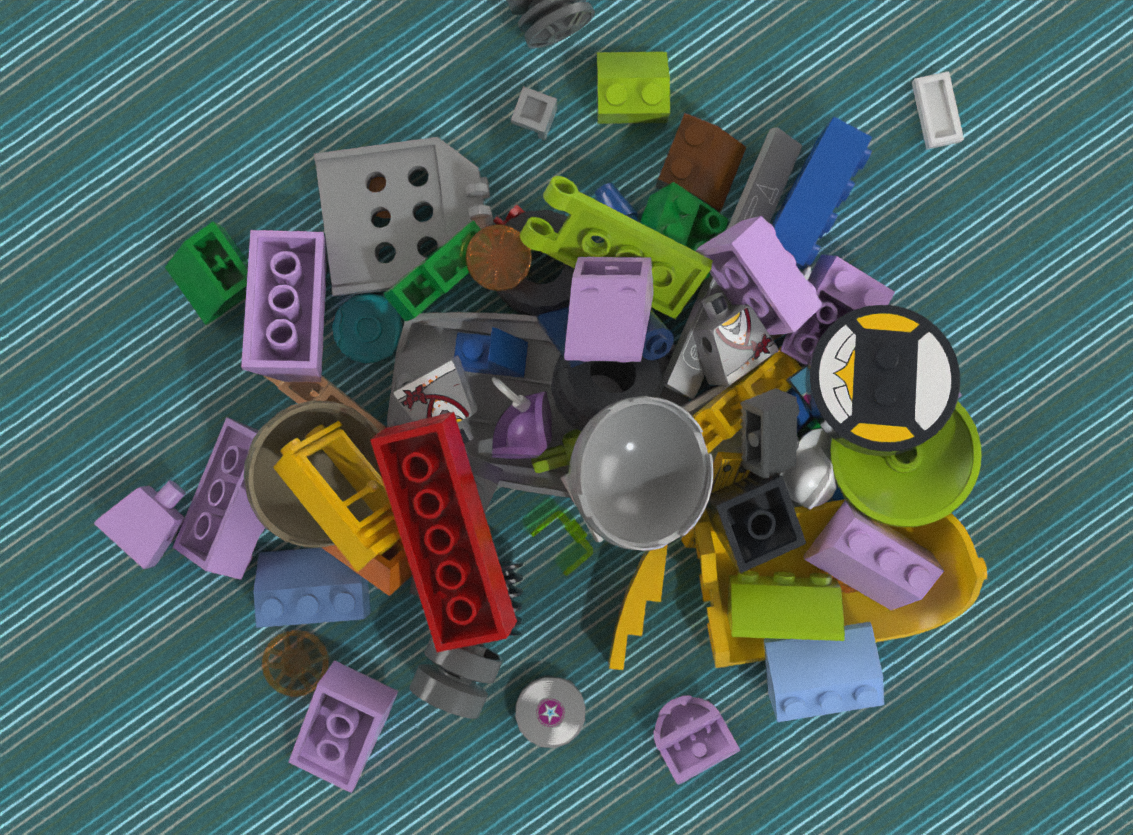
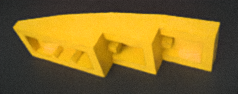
(722, 415)
(644, 586)

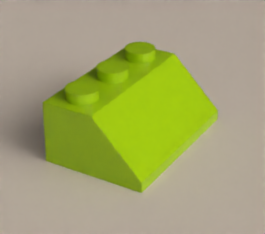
(785, 606)

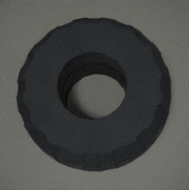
(539, 298)
(582, 399)

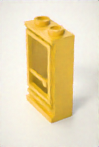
(354, 539)

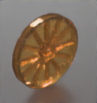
(498, 257)

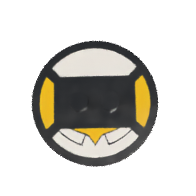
(882, 380)

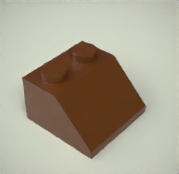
(702, 161)

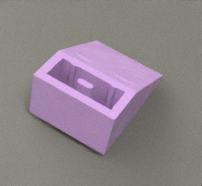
(840, 291)
(609, 309)

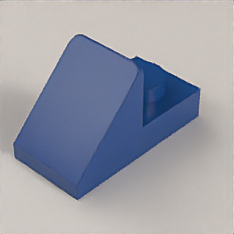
(492, 354)

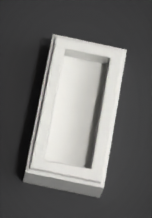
(937, 110)

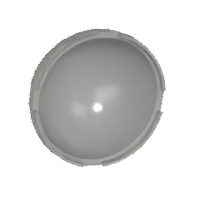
(641, 473)

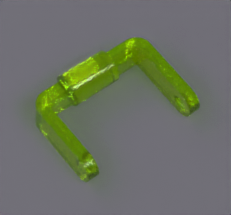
(574, 531)

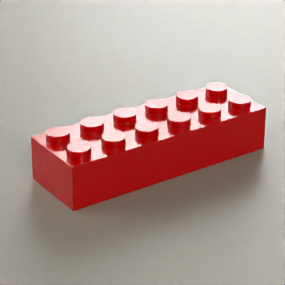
(444, 532)

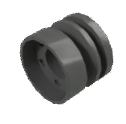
(550, 20)

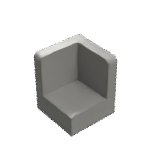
(535, 112)

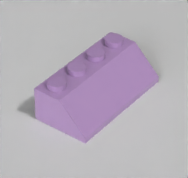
(285, 305)
(220, 522)

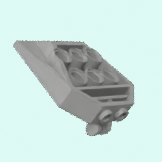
(350, 207)

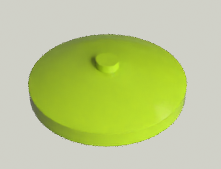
(916, 484)

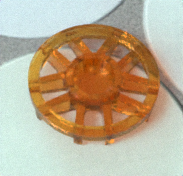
(294, 662)

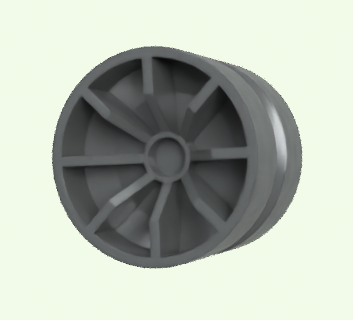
(452, 682)

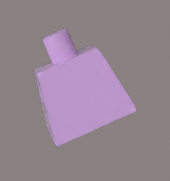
(144, 522)

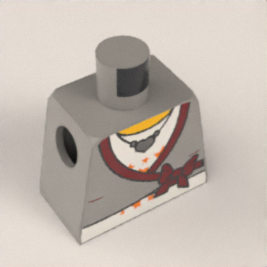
(731, 341)
(438, 393)

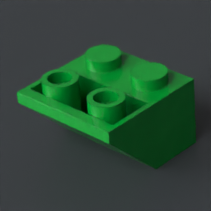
(683, 217)
(210, 272)

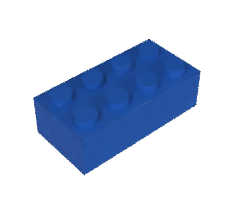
(820, 188)

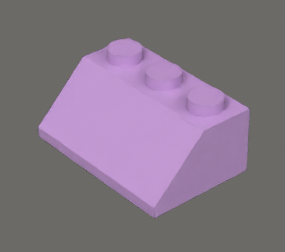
(759, 272)
(874, 559)

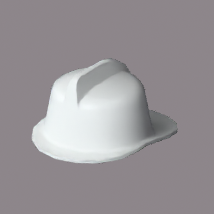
(813, 477)

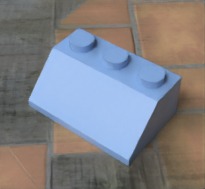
(824, 675)

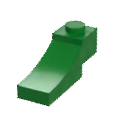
(432, 276)

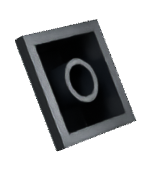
(755, 520)

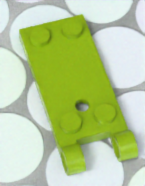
(675, 268)

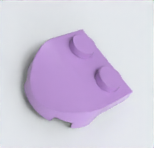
(692, 737)

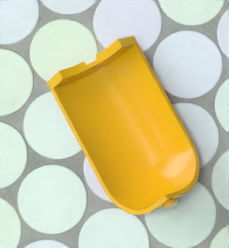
(945, 601)

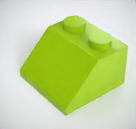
(633, 87)

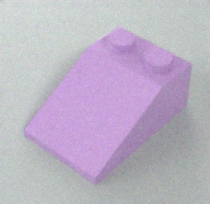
(342, 725)

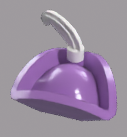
(523, 427)

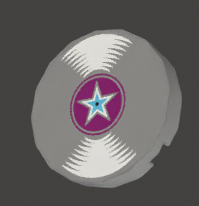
(550, 711)

